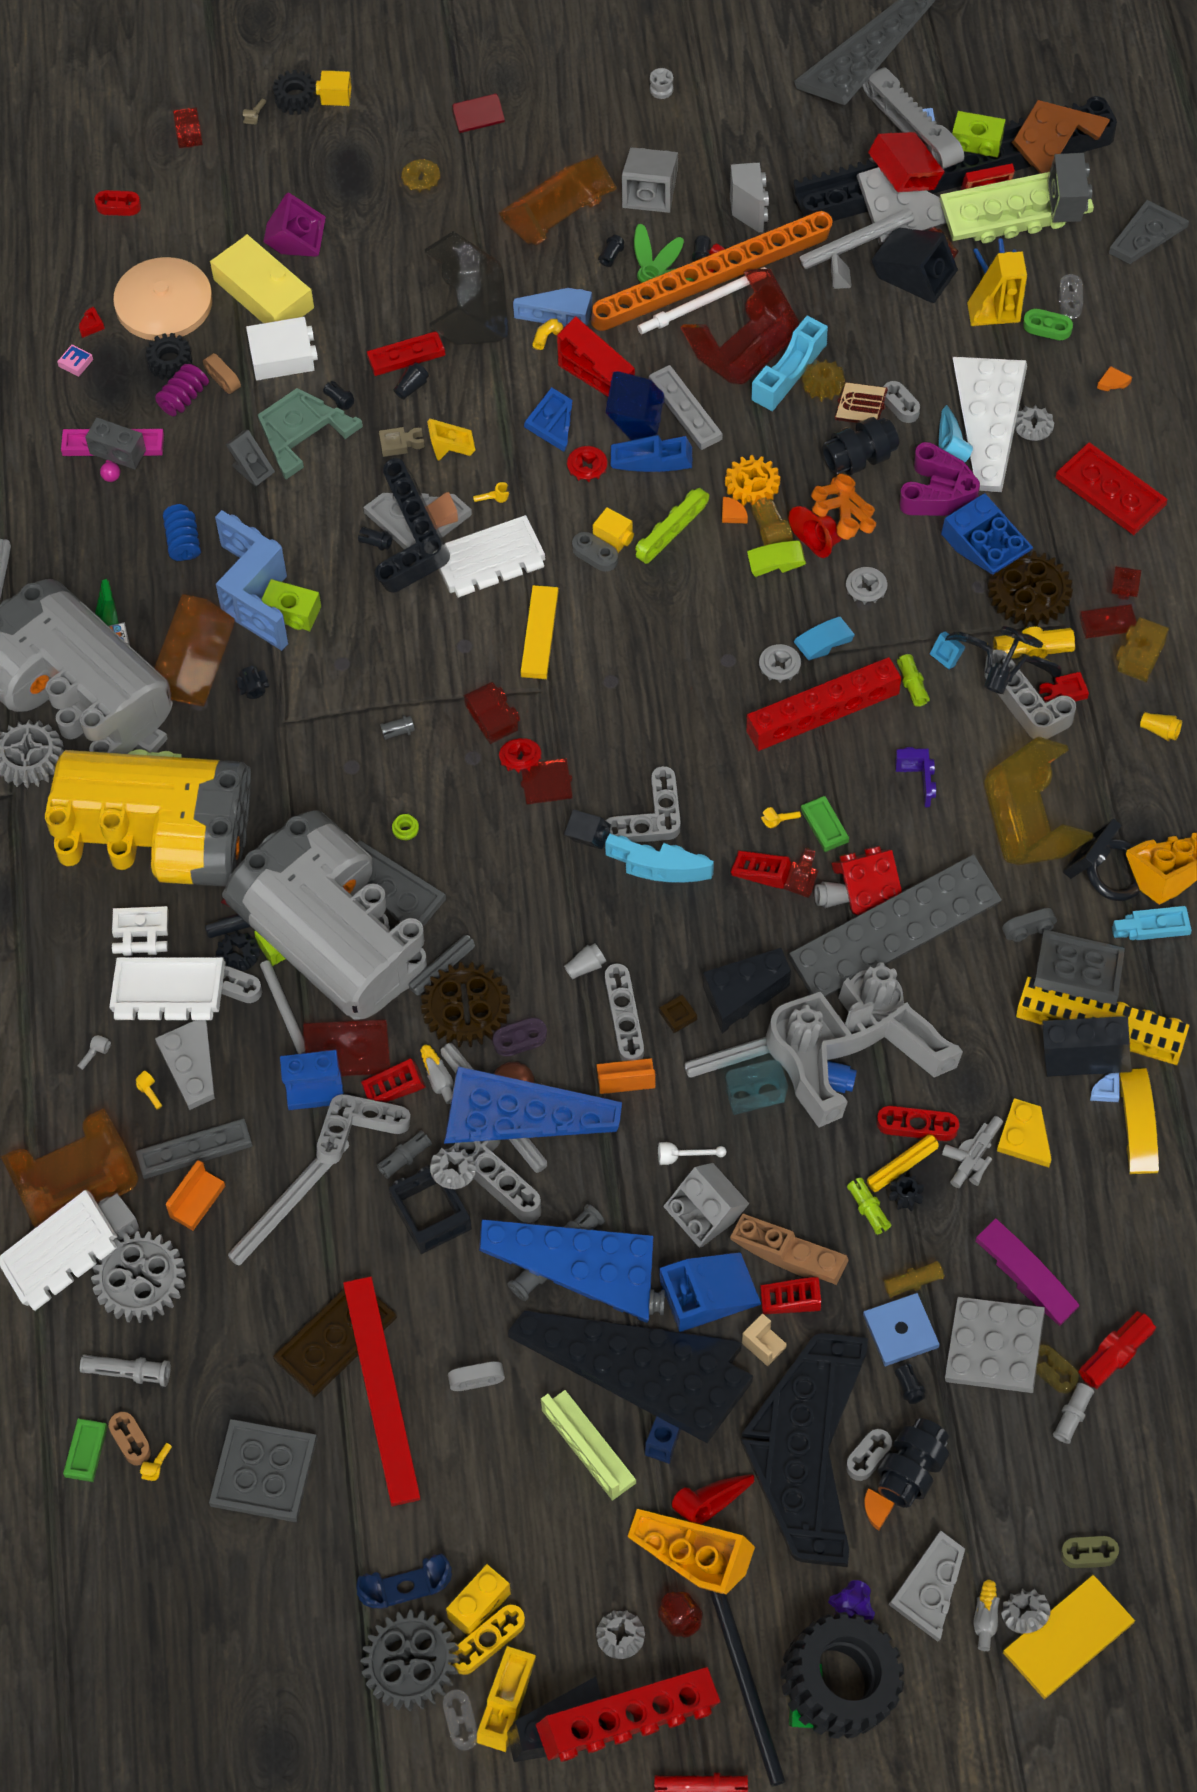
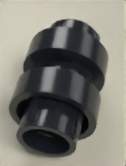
(850, 449)
(919, 1451)

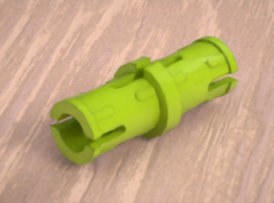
(913, 680)
(869, 1205)

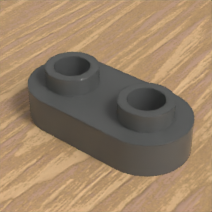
(593, 551)
(1028, 924)

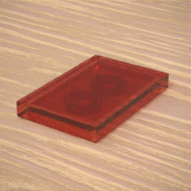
(359, 1044)

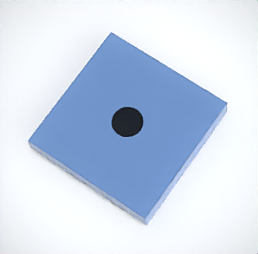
(901, 1329)

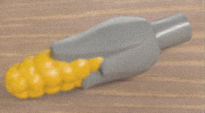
(437, 1073)
(986, 1615)

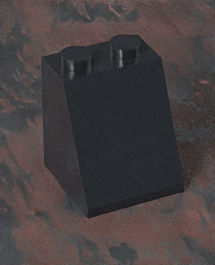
(916, 262)

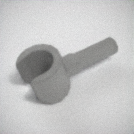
(98, 1044)

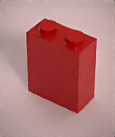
(906, 161)

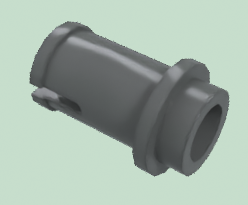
(397, 727)

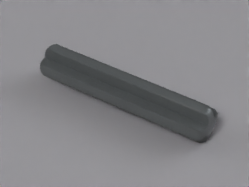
(449, 957)

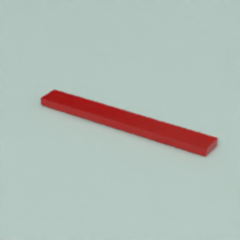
(381, 1392)

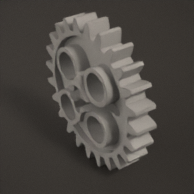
(125, 1298)

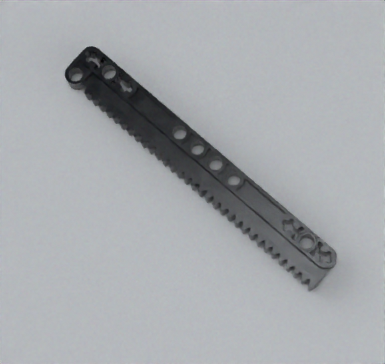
(842, 196)

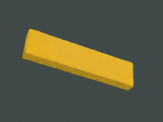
(539, 632)

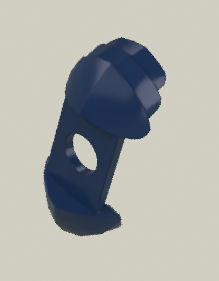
(429, 1580)

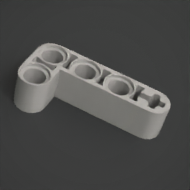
(1038, 711)
(502, 1176)

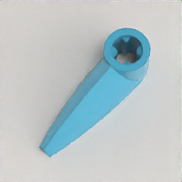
(951, 437)

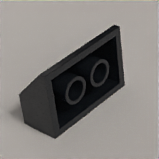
(1087, 1046)

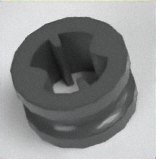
(657, 1302)

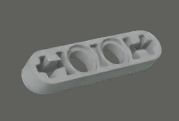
(626, 1013)

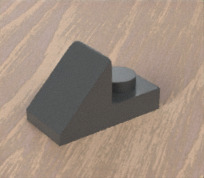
(249, 458)

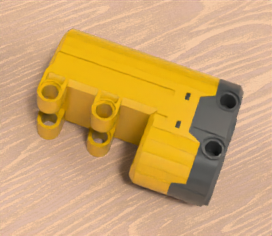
(180, 807)

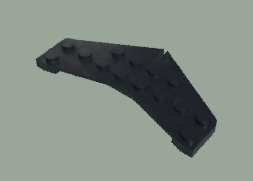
(796, 1461)

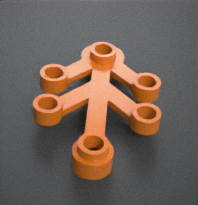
(844, 487)

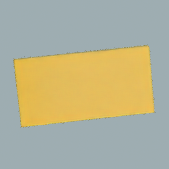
(1070, 1638)

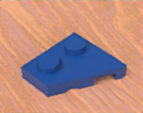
(551, 419)

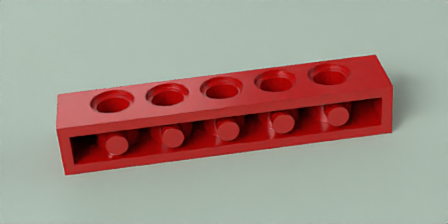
(823, 704)
(694, 1686)

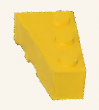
(1000, 291)

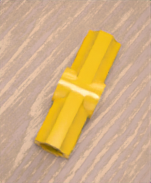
(1053, 642)

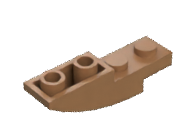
(787, 1251)

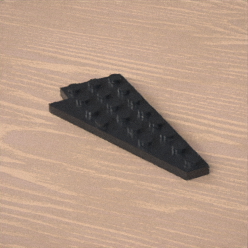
(661, 1371)

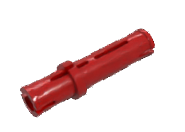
(701, 1783)

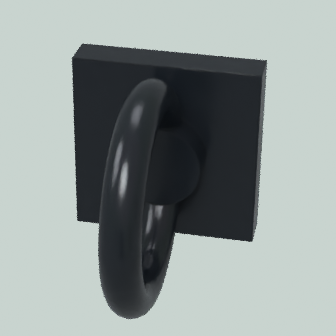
(1094, 853)

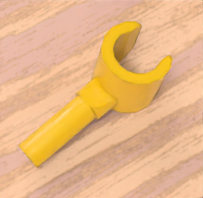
(499, 494)
(772, 819)
(143, 1084)
(151, 1471)

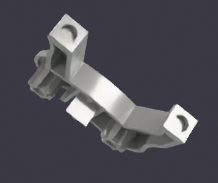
(811, 1032)

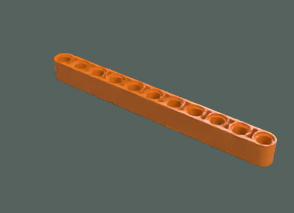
(703, 278)

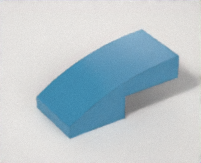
(821, 638)

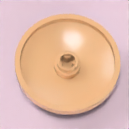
(162, 298)

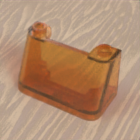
(90, 1164)

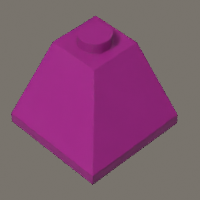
(295, 228)

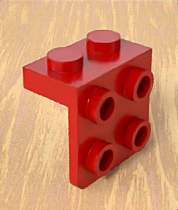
(869, 878)

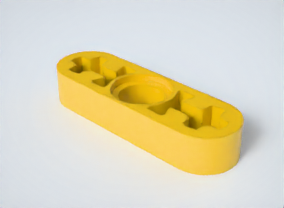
(510, 1631)

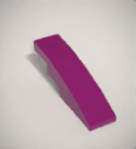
(1028, 1272)

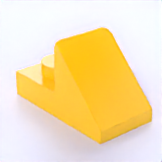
(450, 437)

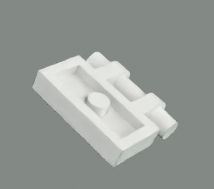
(139, 923)

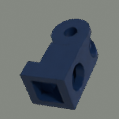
(662, 1440)

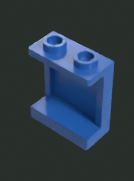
(311, 1079)

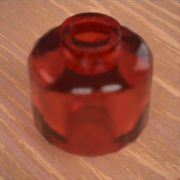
(680, 1614)

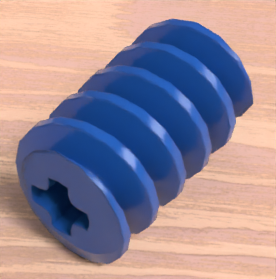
(181, 533)

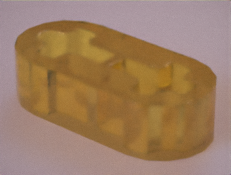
(1057, 1364)

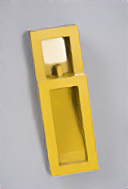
(505, 1698)

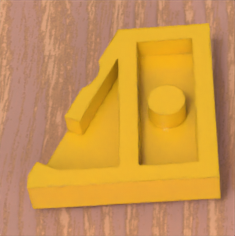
(1025, 1134)

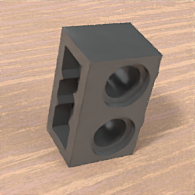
(115, 443)

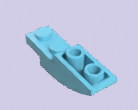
(667, 865)

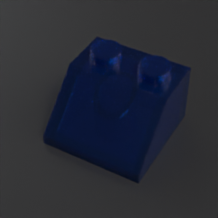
(635, 405)

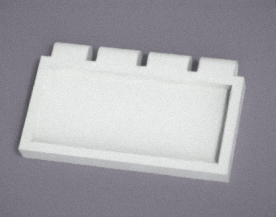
(491, 554)
(168, 987)
(56, 1249)

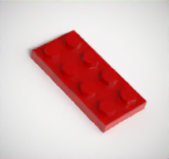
(1111, 488)

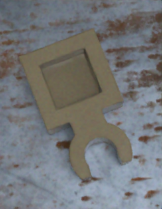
(396, 440)

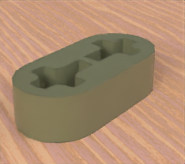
(1089, 1559)

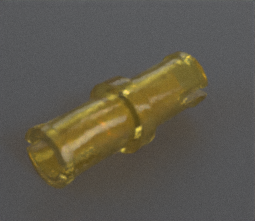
(913, 1279)

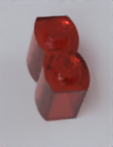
(491, 712)

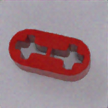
(117, 203)

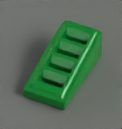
(105, 605)

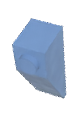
(556, 304)

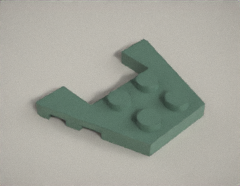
(296, 419)

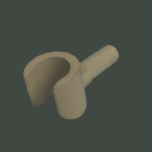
(251, 116)

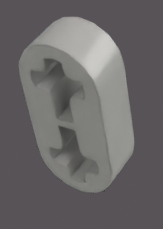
(904, 399)
(238, 981)
(476, 1376)
(864, 1450)

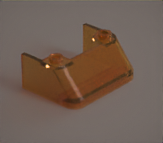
(557, 198)

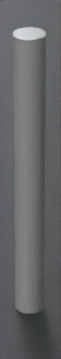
(283, 1006)

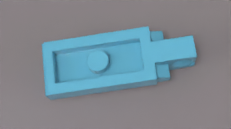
(1153, 924)

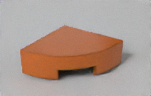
(1113, 380)
(733, 511)
(877, 1508)

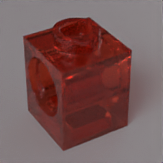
(187, 127)

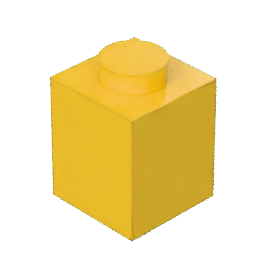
(334, 88)
(614, 529)

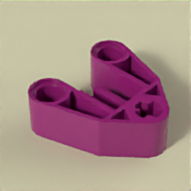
(950, 485)

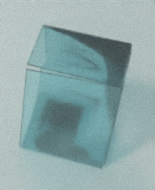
(760, 1074)

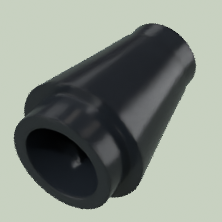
(411, 380)

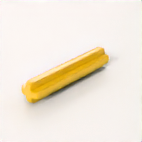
(902, 1163)

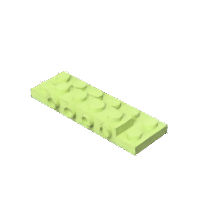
(1000, 209)

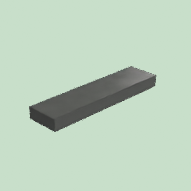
(194, 1147)

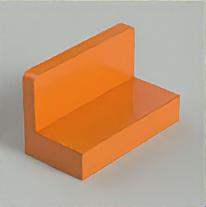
(626, 1076)
(194, 1196)

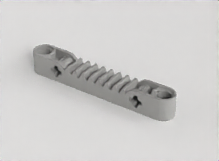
(886, 93)

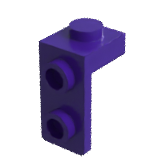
(918, 760)

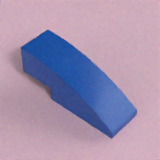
(652, 454)

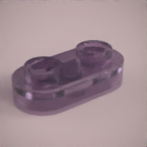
(519, 1037)

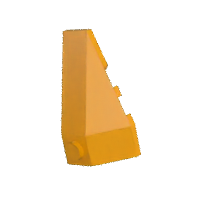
(1164, 867)
(699, 1553)

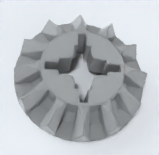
(1024, 425)
(869, 576)
(782, 654)
(450, 1178)
(1030, 1620)
(628, 1645)

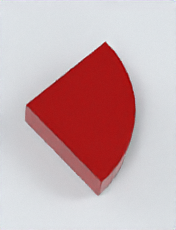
(90, 323)

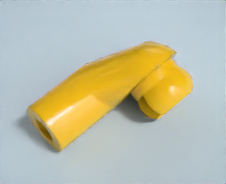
(544, 330)

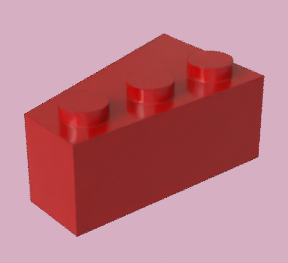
(589, 356)

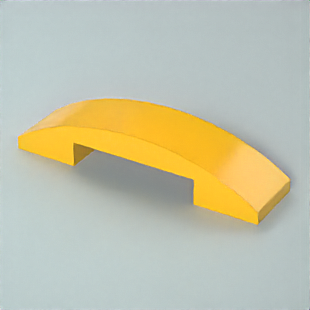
(1140, 1121)

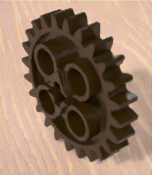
(1031, 589)
(440, 1007)

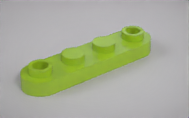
(676, 521)

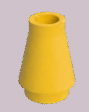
(1165, 726)

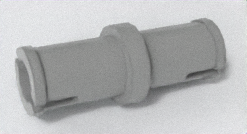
(1073, 1413)

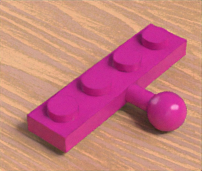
(75, 444)

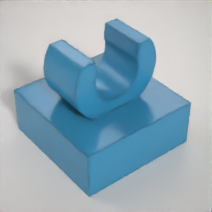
(947, 651)

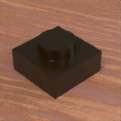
(678, 1013)

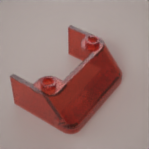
(755, 343)

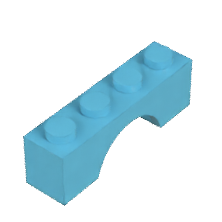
(775, 382)

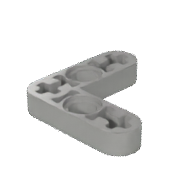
(655, 821)
(354, 1116)

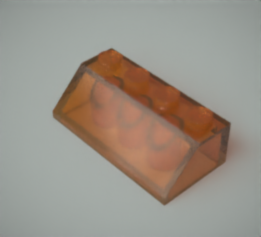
(194, 649)

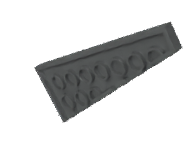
(856, 59)

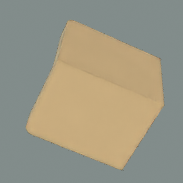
(762, 1340)

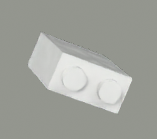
(281, 348)

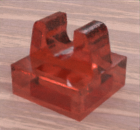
(1126, 582)

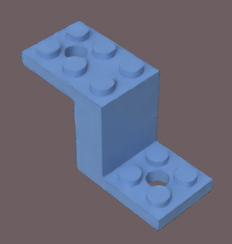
(248, 578)

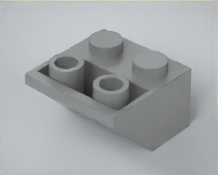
(748, 195)
(705, 1204)

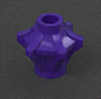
(854, 1600)

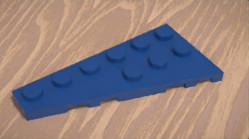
(508, 1108)
(589, 1262)

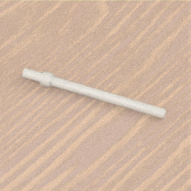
(662, 319)

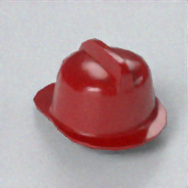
(814, 531)

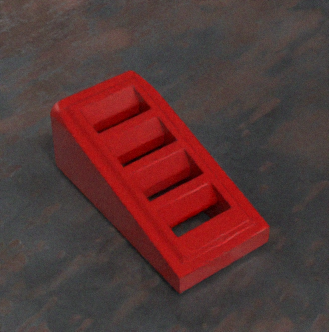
(775, 877)
(399, 1070)
(791, 1306)

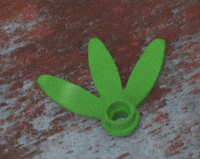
(643, 252)

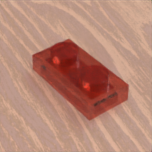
(1107, 621)

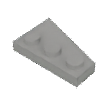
(189, 1061)
(929, 1587)

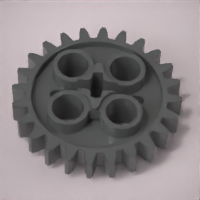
(408, 1687)

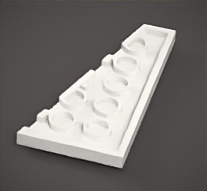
(990, 405)

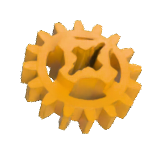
(752, 480)

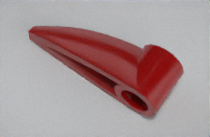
(709, 1500)

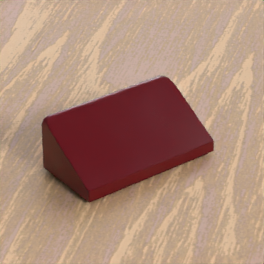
(478, 113)

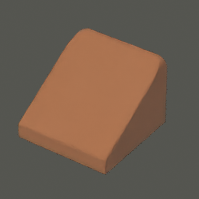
(443, 510)

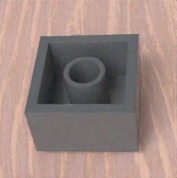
(1069, 187)

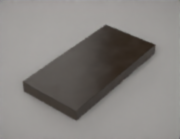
(325, 1345)

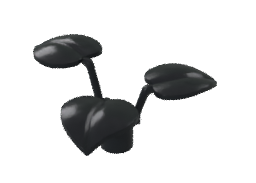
(999, 674)

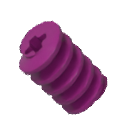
(181, 389)

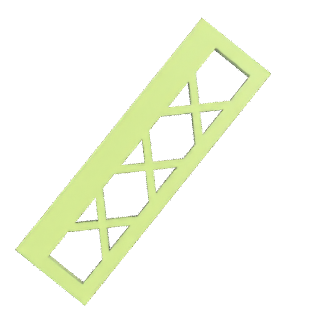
(588, 1444)

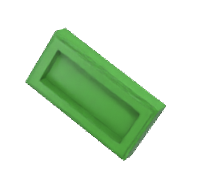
(824, 823)
(85, 1450)

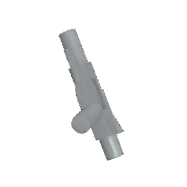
(971, 1152)

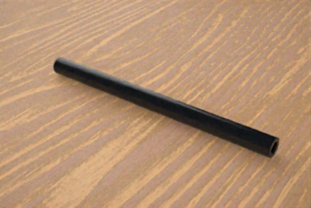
(748, 1689)

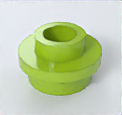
(405, 820)

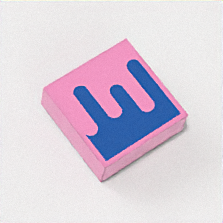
(75, 360)

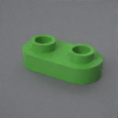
(1049, 324)

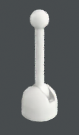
(669, 1153)

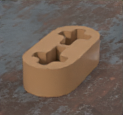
(221, 373)
(124, 1441)

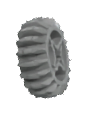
(20, 744)

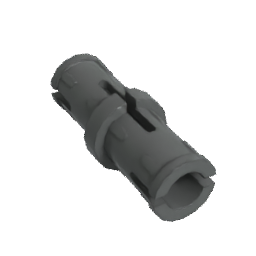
(404, 1154)

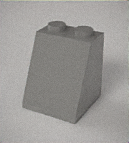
(649, 179)

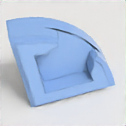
(1106, 1089)

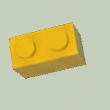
(478, 1600)

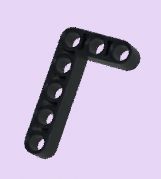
(425, 545)

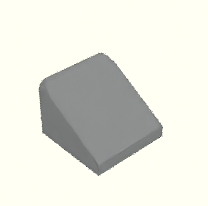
(840, 273)

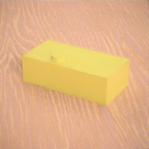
(261, 282)

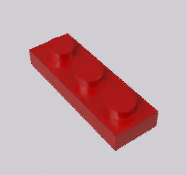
(405, 353)

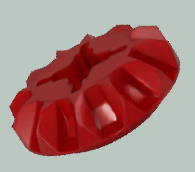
(589, 455)
(511, 750)

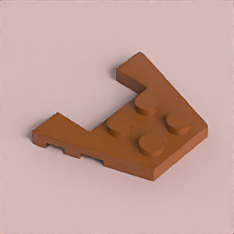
(1049, 129)

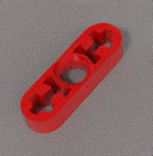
(909, 1131)

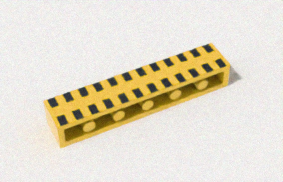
(1148, 1032)

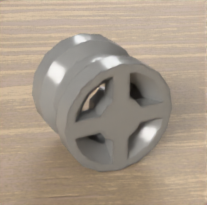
(661, 83)

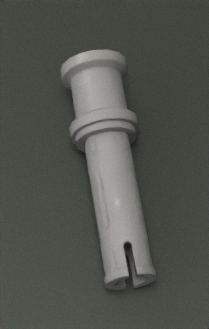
(137, 1370)

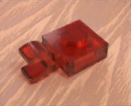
(801, 875)

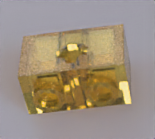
(1142, 649)

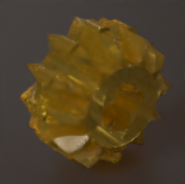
(823, 379)

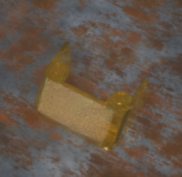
(1019, 809)

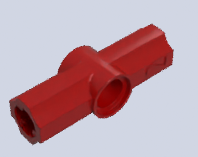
(1117, 1350)

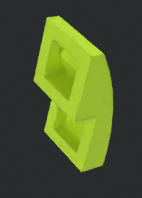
(777, 555)

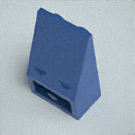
(984, 535)
(707, 1289)

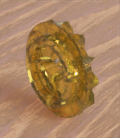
(413, 170)

